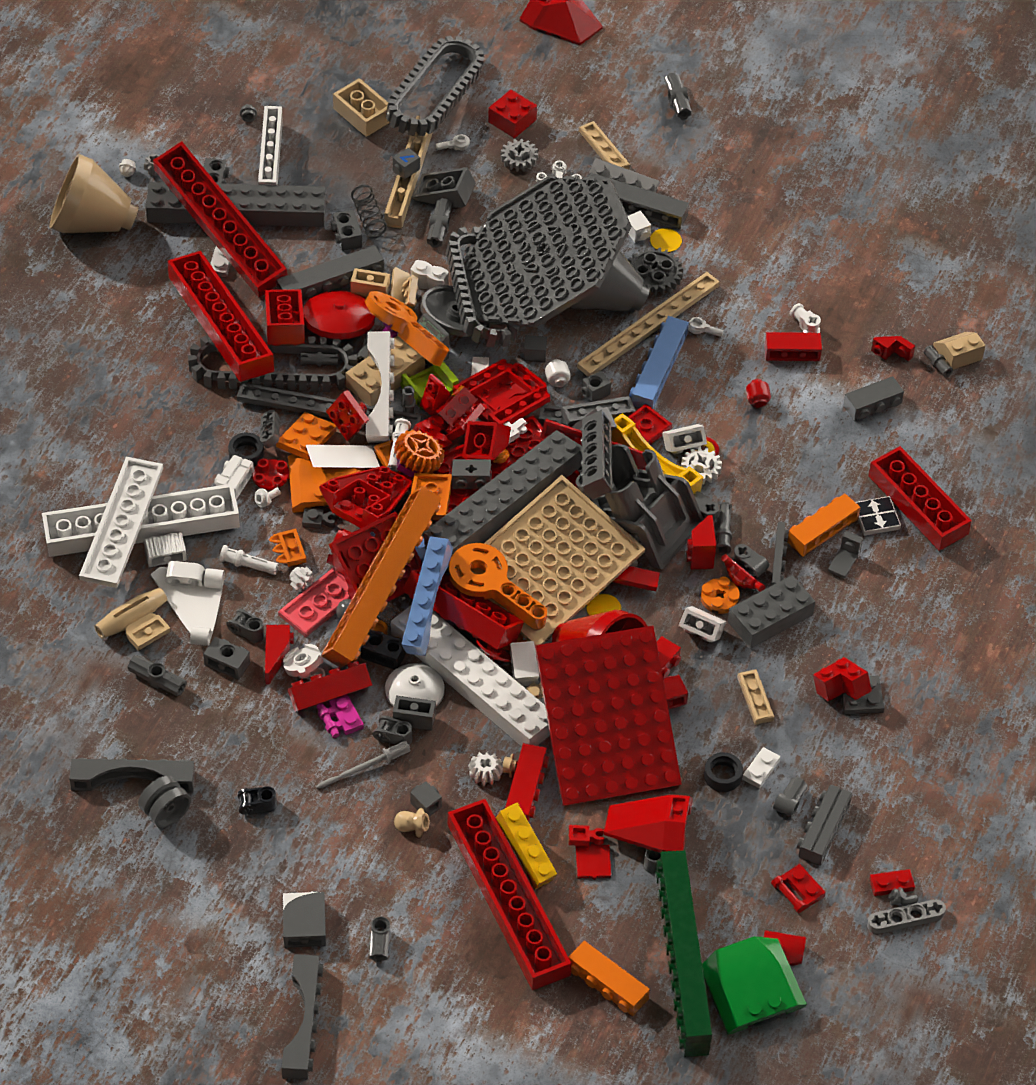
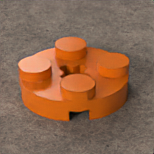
(719, 586)

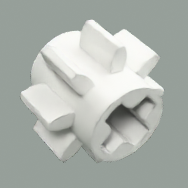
(301, 578)

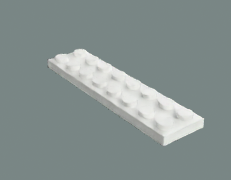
(121, 522)

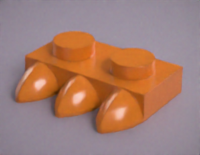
(289, 547)

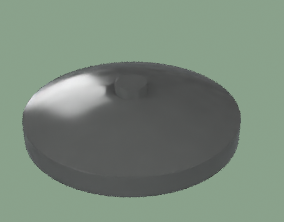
(442, 308)

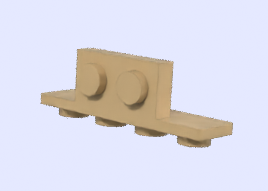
(404, 287)

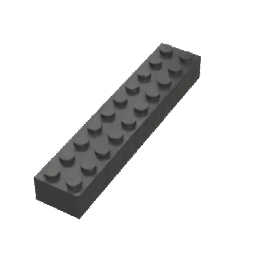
(258, 204)
(508, 492)

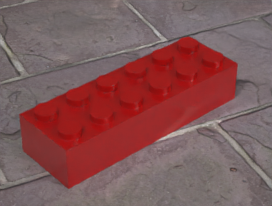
(919, 498)
(478, 616)

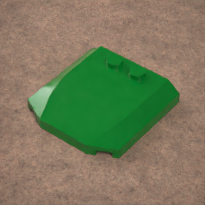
(751, 982)

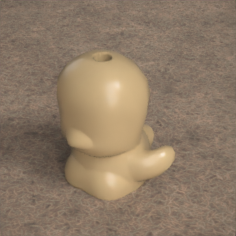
(409, 821)

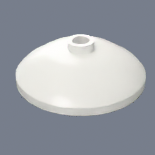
(428, 684)

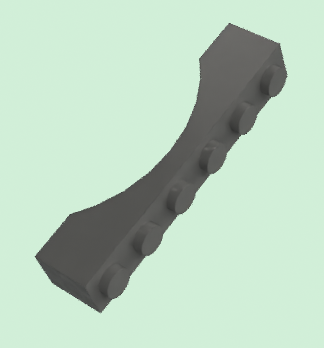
(91, 773)
(296, 1055)

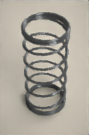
(373, 221)

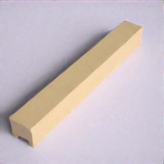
(404, 189)

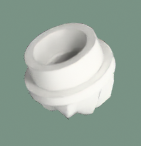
(127, 167)

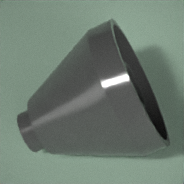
(619, 291)

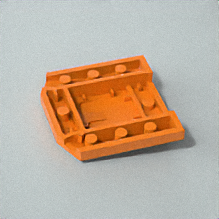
(307, 479)

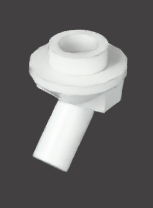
(264, 498)

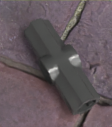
(677, 95)
(439, 222)
(164, 680)

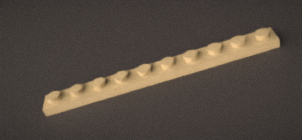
(648, 324)

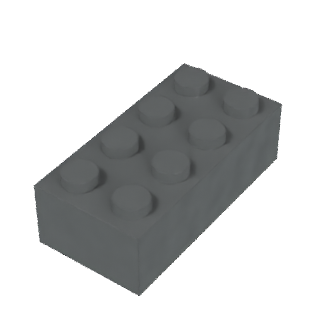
(771, 611)

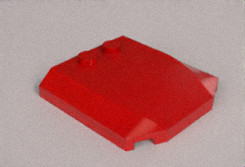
(506, 391)

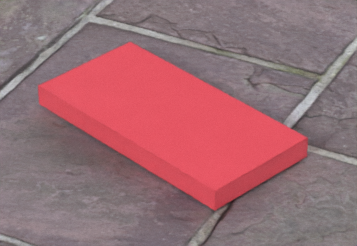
(316, 603)

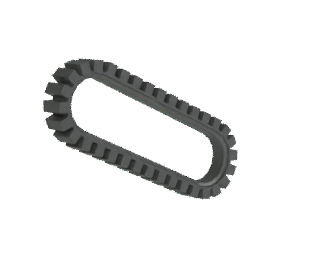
(416, 75)

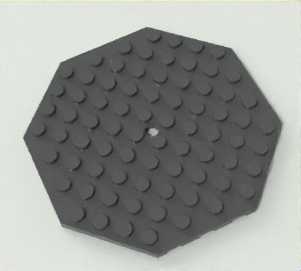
(581, 232)

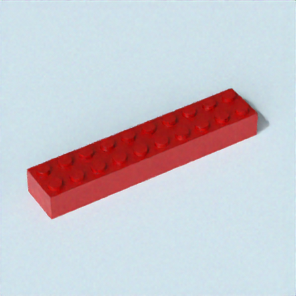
(219, 218)
(221, 316)
(509, 894)

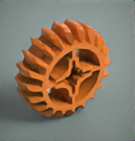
(419, 451)

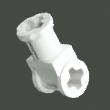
(807, 320)

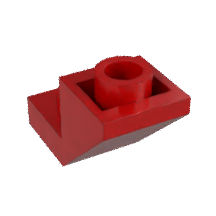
(888, 345)

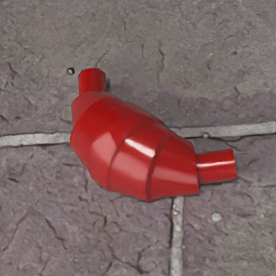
(740, 576)

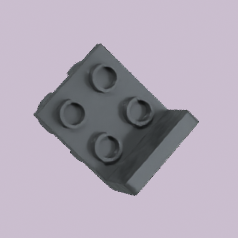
(649, 504)

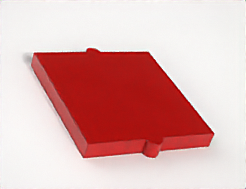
(593, 861)

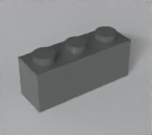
(873, 398)

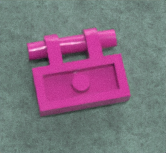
(345, 713)

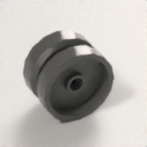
(164, 801)

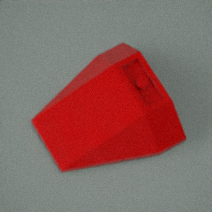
(365, 494)
(651, 822)

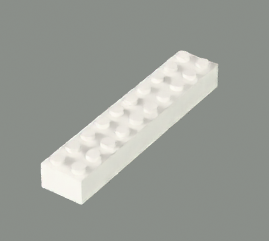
(182, 512)
(481, 681)

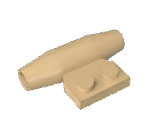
(136, 619)

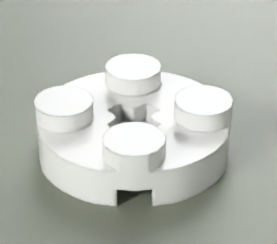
(302, 661)

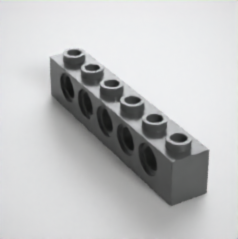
(596, 455)

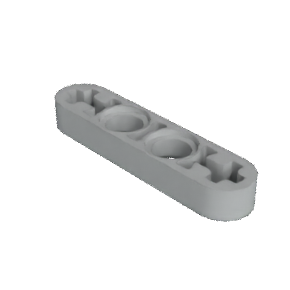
(907, 919)

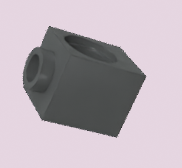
(596, 386)

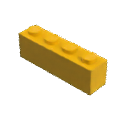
(526, 845)

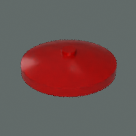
(338, 315)

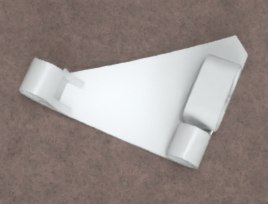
(193, 596)

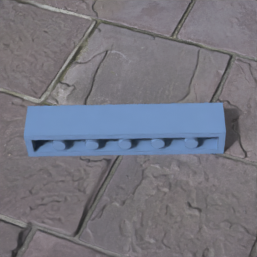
(659, 362)

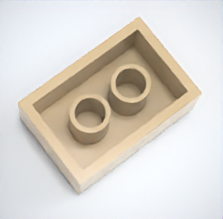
(361, 107)

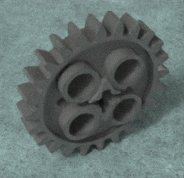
(658, 269)

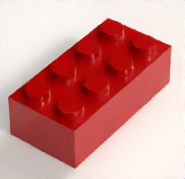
(284, 317)

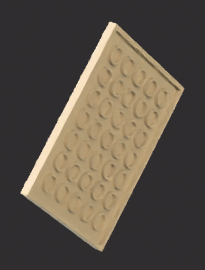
(562, 553)

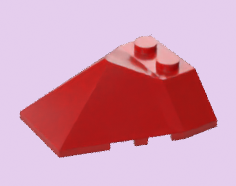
(563, 18)

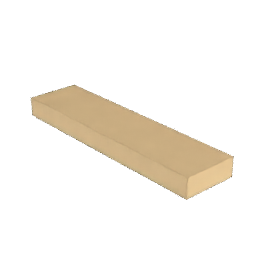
(603, 145)

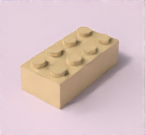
(365, 377)

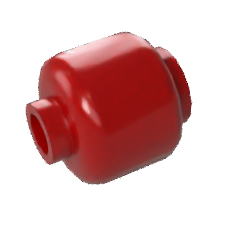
(758, 393)

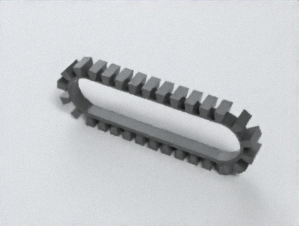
(463, 294)
(350, 360)

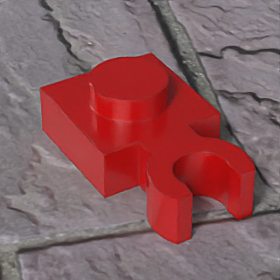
(581, 835)

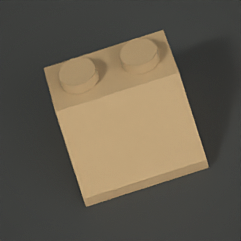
(961, 349)

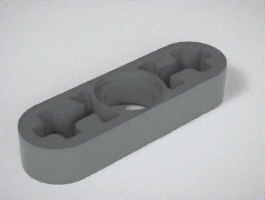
(269, 429)

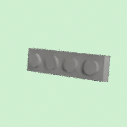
(624, 175)

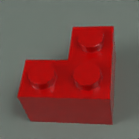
(842, 678)

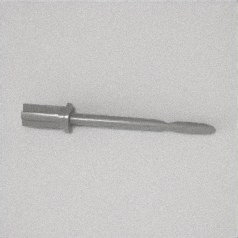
(388, 755)

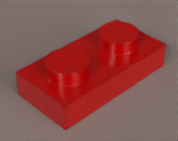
(885, 882)

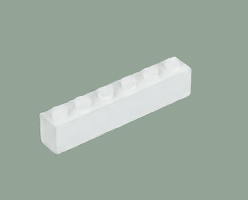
(270, 146)

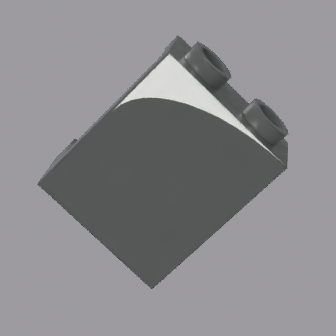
(304, 919)

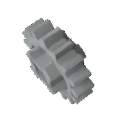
(519, 155)

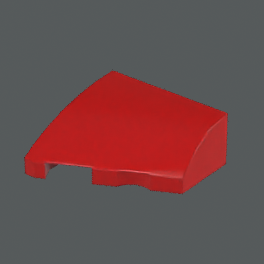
(791, 944)

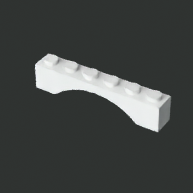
(379, 350)

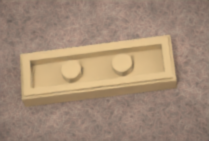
(755, 697)

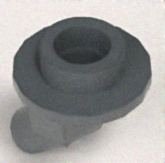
(898, 897)

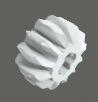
(485, 768)

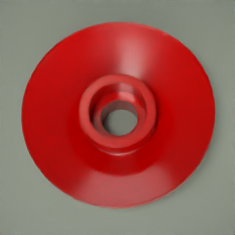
(498, 654)

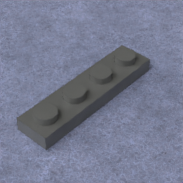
(616, 406)
(780, 551)

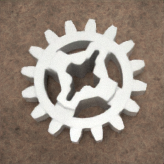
(702, 463)

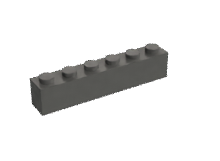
(653, 205)
(332, 273)

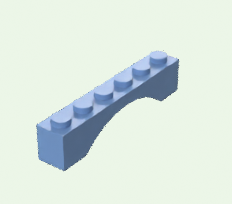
(419, 621)

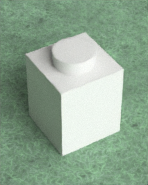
(640, 227)

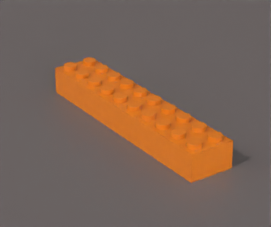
(381, 577)

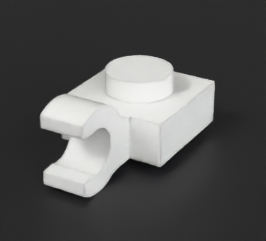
(516, 429)

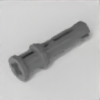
(724, 534)

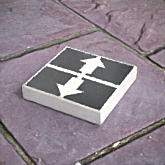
(878, 516)

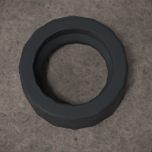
(247, 439)
(718, 784)

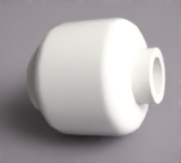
(557, 373)

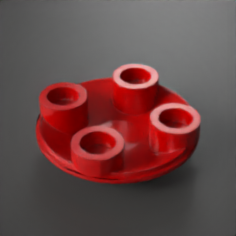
(270, 473)

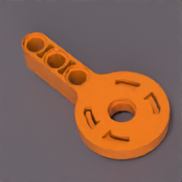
(405, 323)
(494, 582)

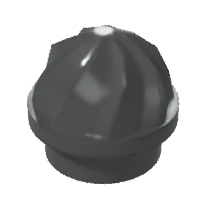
(248, 113)

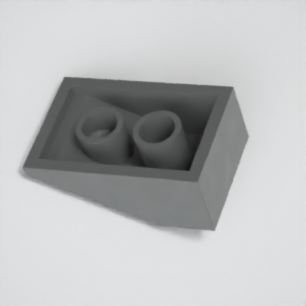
(450, 184)

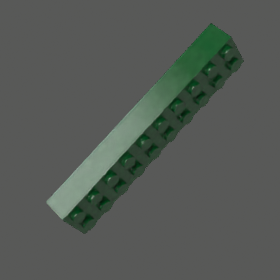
(683, 954)

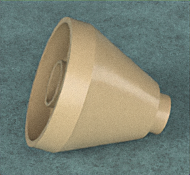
(91, 201)

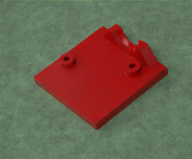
(357, 550)

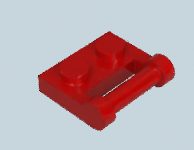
(802, 884)

